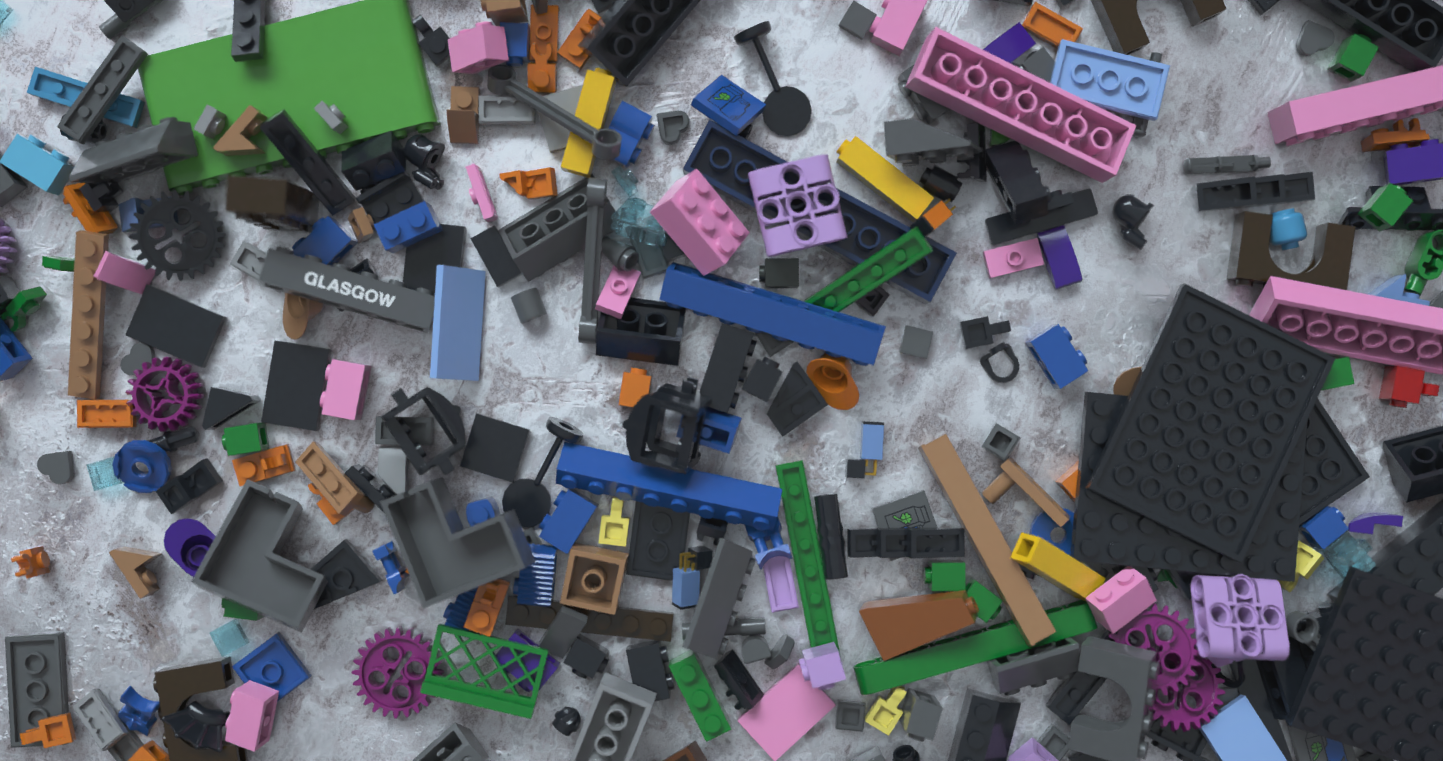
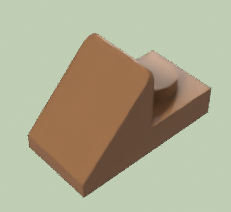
(464, 115)
(237, 140)
(132, 564)

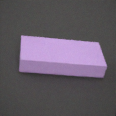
(780, 584)

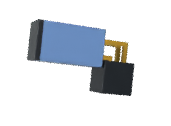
(870, 448)
(687, 578)

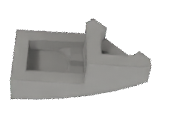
(393, 468)

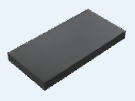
(35, 681)

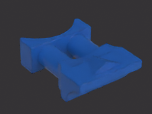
(759, 537)
(395, 573)
(138, 711)

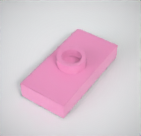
(480, 193)
(1013, 258)
(617, 292)

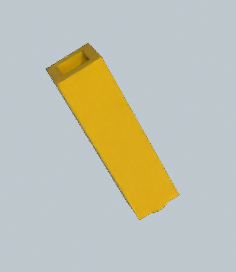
(592, 109)
(883, 178)
(1056, 566)

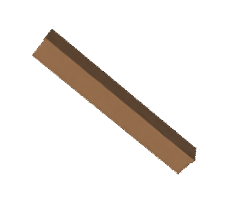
(987, 540)

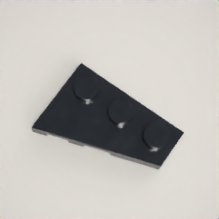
(345, 573)

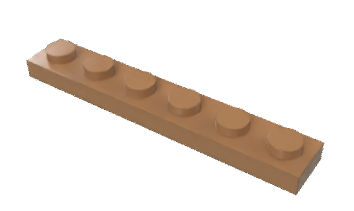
(87, 316)

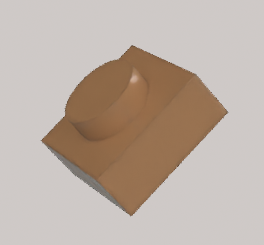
(361, 224)

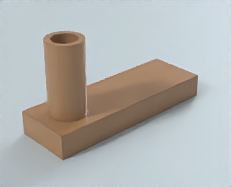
(1015, 474)
(332, 481)

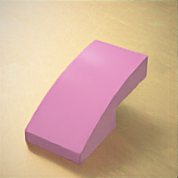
(124, 273)

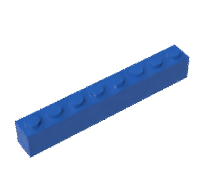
(772, 313)
(692, 492)

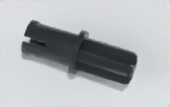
(172, 440)

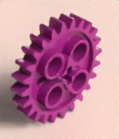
(1179, 643)
(377, 659)
(1203, 691)

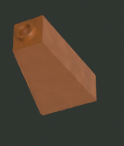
(916, 620)

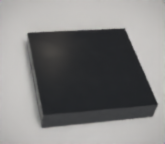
(494, 447)

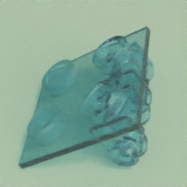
(636, 214)

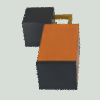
(933, 218)

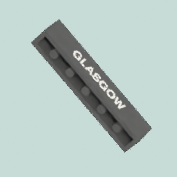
(347, 290)

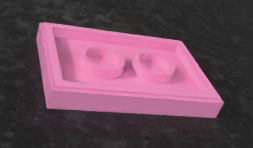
(786, 713)

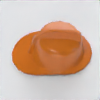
(834, 381)

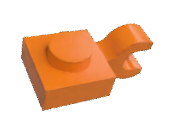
(51, 731)

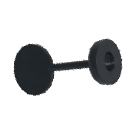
(786, 107)
(529, 496)

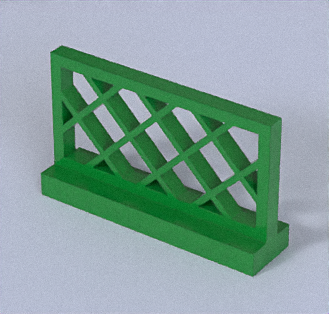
(485, 695)

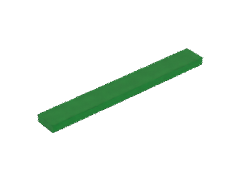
(806, 554)

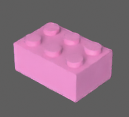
(700, 222)

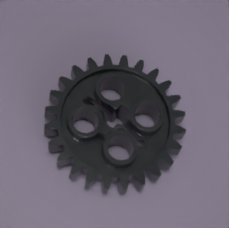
(163, 212)

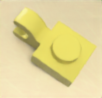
(614, 527)
(1306, 564)
(885, 712)

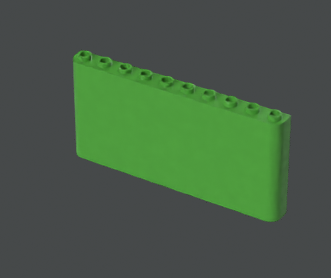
(348, 56)

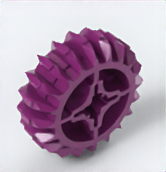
(155, 413)

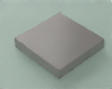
(555, 134)

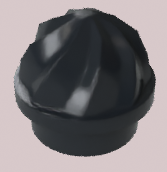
(567, 720)
(905, 753)

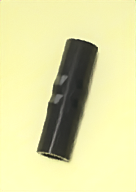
(831, 536)

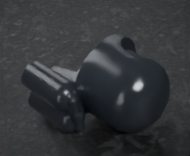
(425, 156)
(1131, 213)

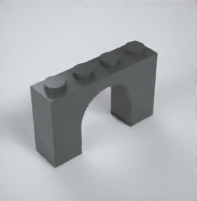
(1134, 671)

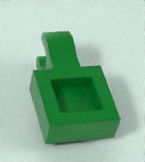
(23, 304)

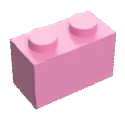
(896, 24)
(478, 48)
(345, 389)
(1121, 599)
(251, 715)

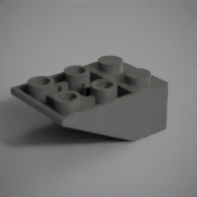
(912, 141)
(454, 745)

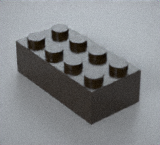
(271, 203)

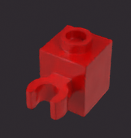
(1405, 386)

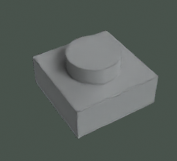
(332, 116)
(210, 122)

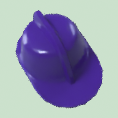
(188, 543)

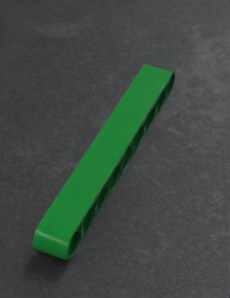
(968, 649)

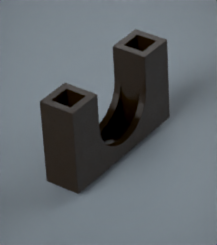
(1125, 28)
(1252, 262)
(176, 687)

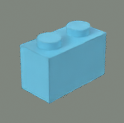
(37, 164)

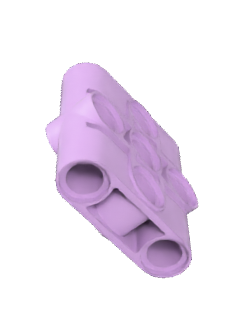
(770, 182)
(1253, 601)

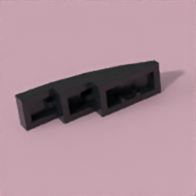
(1255, 191)
(906, 542)

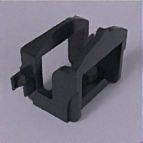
(447, 417)
(647, 420)

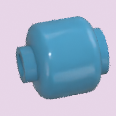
(1287, 229)

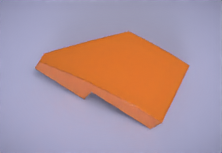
(533, 183)

